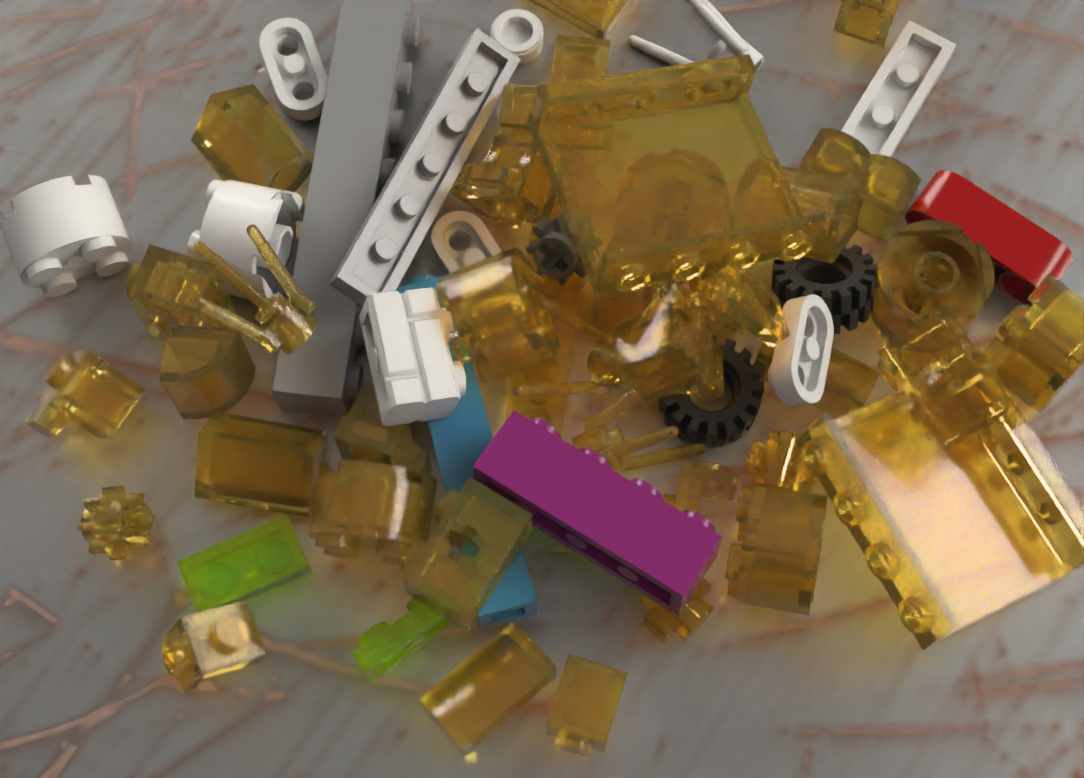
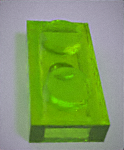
(244, 565)
(387, 645)

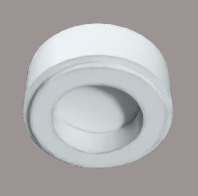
(519, 33)

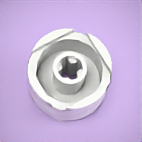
(228, 213)
(65, 234)

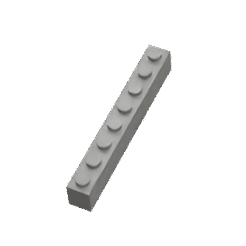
(345, 180)

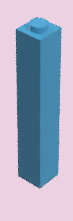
(457, 446)

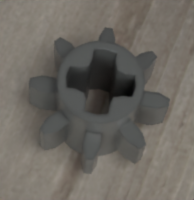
(555, 250)

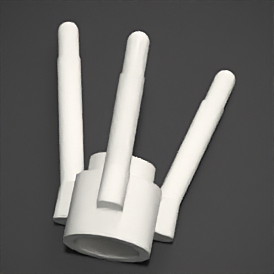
(728, 46)

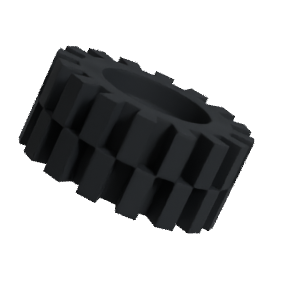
(844, 285)
(728, 421)

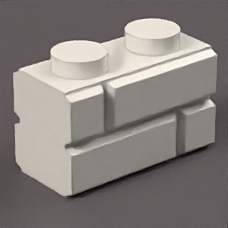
(411, 356)

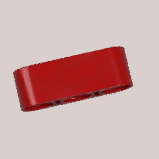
(1018, 247)

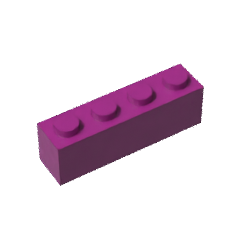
(598, 511)

